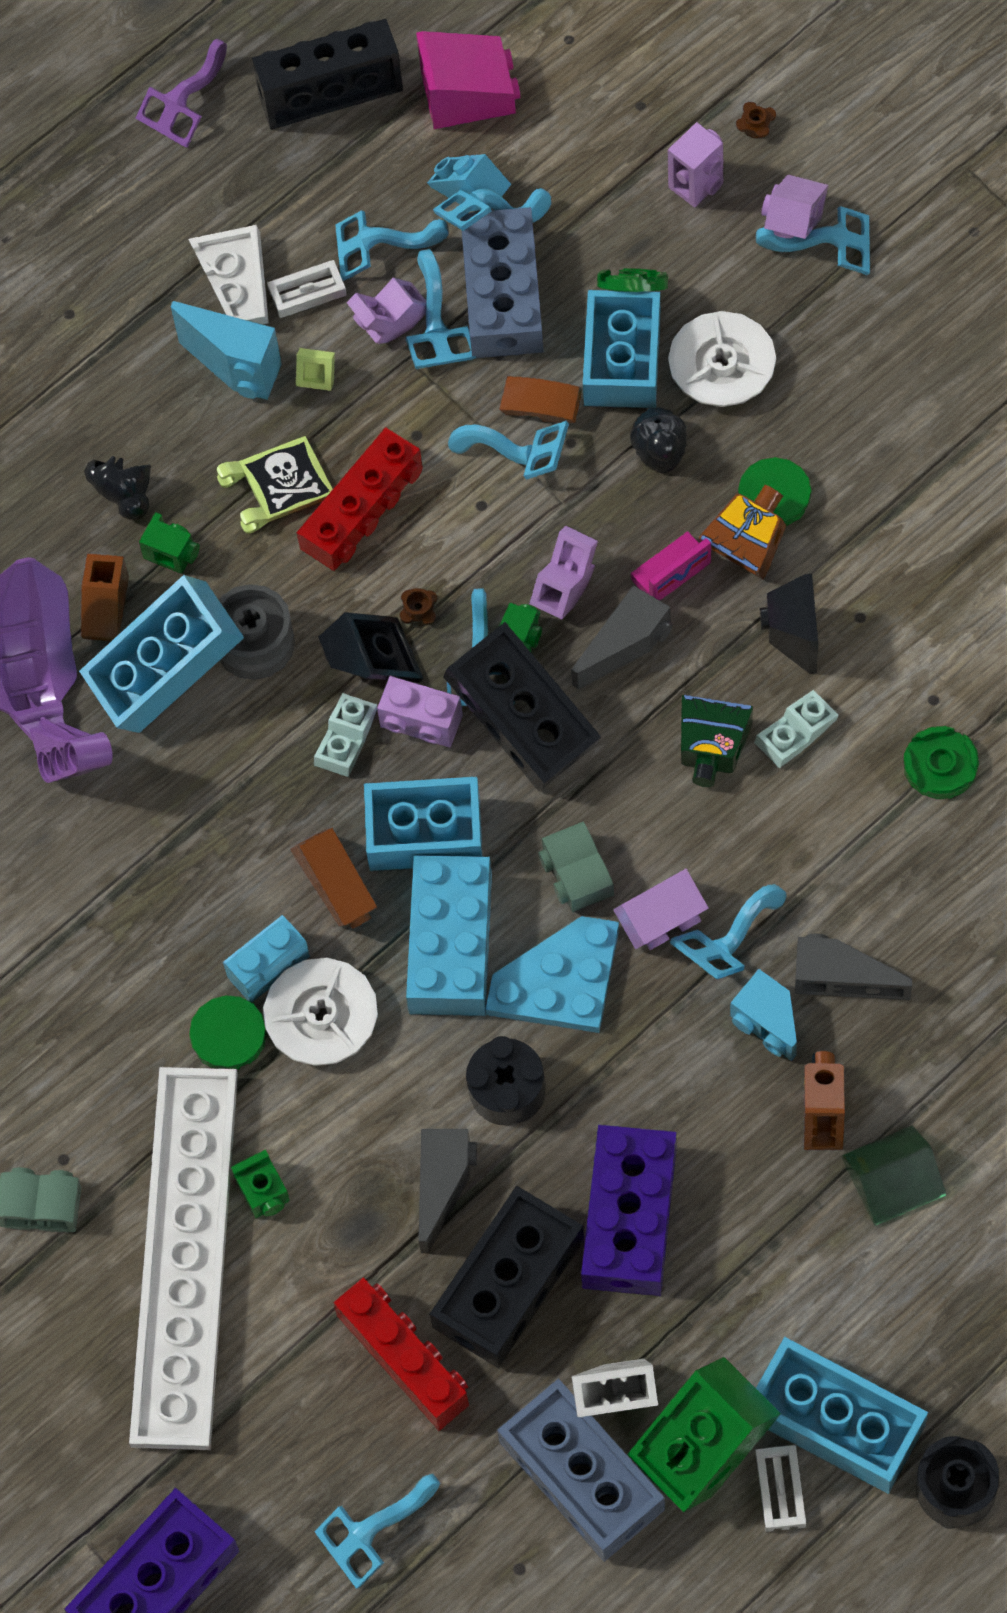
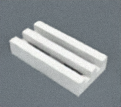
(307, 294)
(785, 1521)

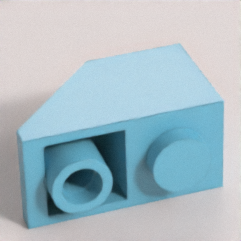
(467, 174)
(767, 1012)

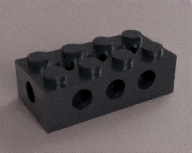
(328, 85)
(526, 682)
(516, 1300)

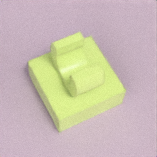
(315, 369)

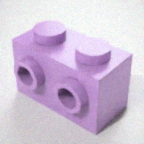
(696, 164)
(794, 207)
(420, 711)
(661, 909)

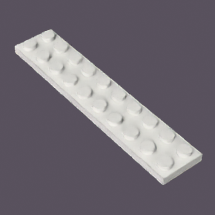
(184, 1259)

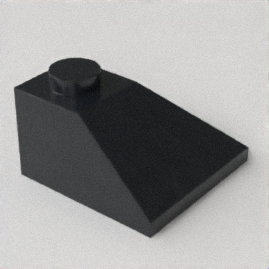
(792, 621)
(370, 647)

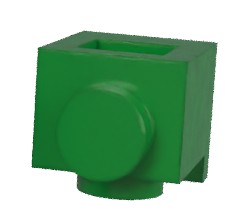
(168, 545)
(524, 623)
(254, 1171)

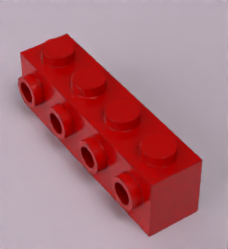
(360, 499)
(401, 1354)

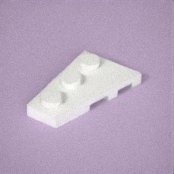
(235, 271)

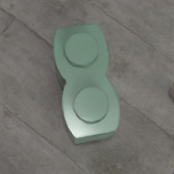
(576, 866)
(39, 1200)

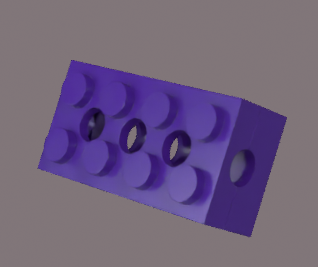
(612, 1190)
(149, 1553)

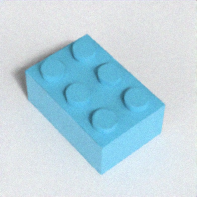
(621, 349)
(421, 820)

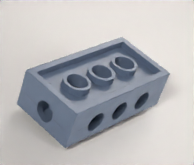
(502, 284)
(577, 1495)

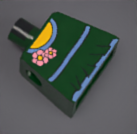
(712, 736)

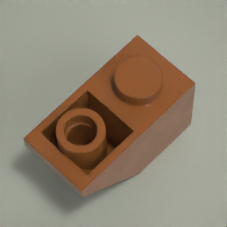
(103, 596)

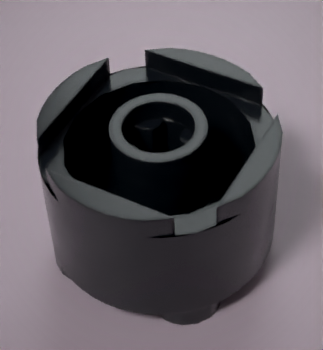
(506, 1060)
(964, 1460)

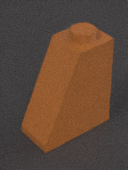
(335, 878)

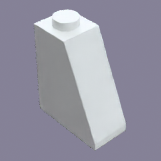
(615, 1388)

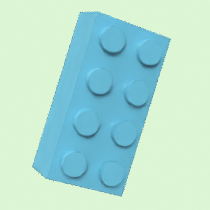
(161, 654)
(449, 935)
(840, 1415)

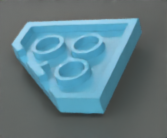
(560, 978)

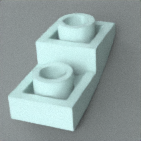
(797, 729)
(345, 735)

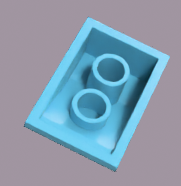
(232, 348)

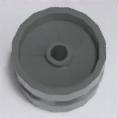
(266, 630)

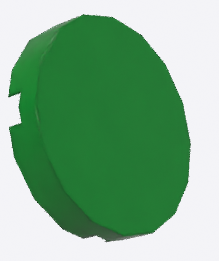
(633, 280)
(783, 477)
(940, 762)
(227, 1032)

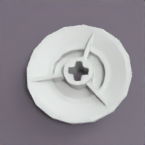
(724, 337)
(301, 994)

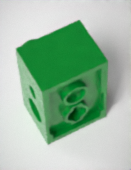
(703, 1434)

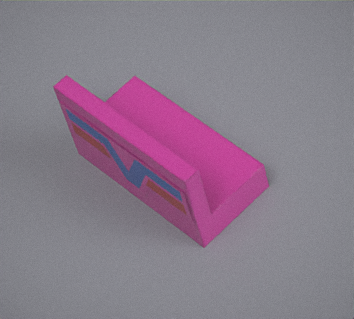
(672, 566)

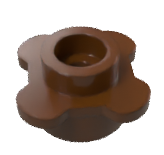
(753, 128)
(418, 597)

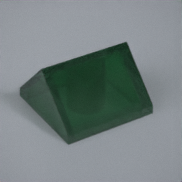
(895, 1174)

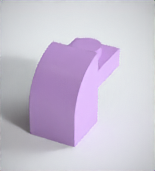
(391, 312)
(566, 575)

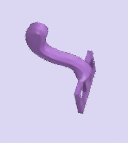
(176, 99)

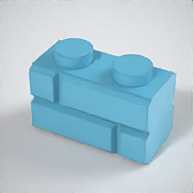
(265, 958)

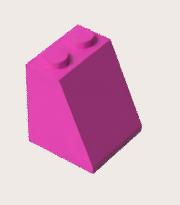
(466, 77)

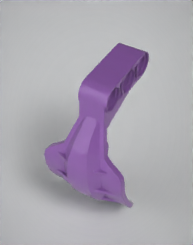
(41, 669)

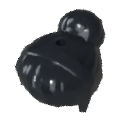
(659, 439)
(121, 486)

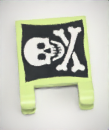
(281, 480)

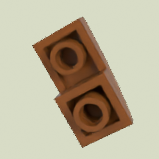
(541, 398)

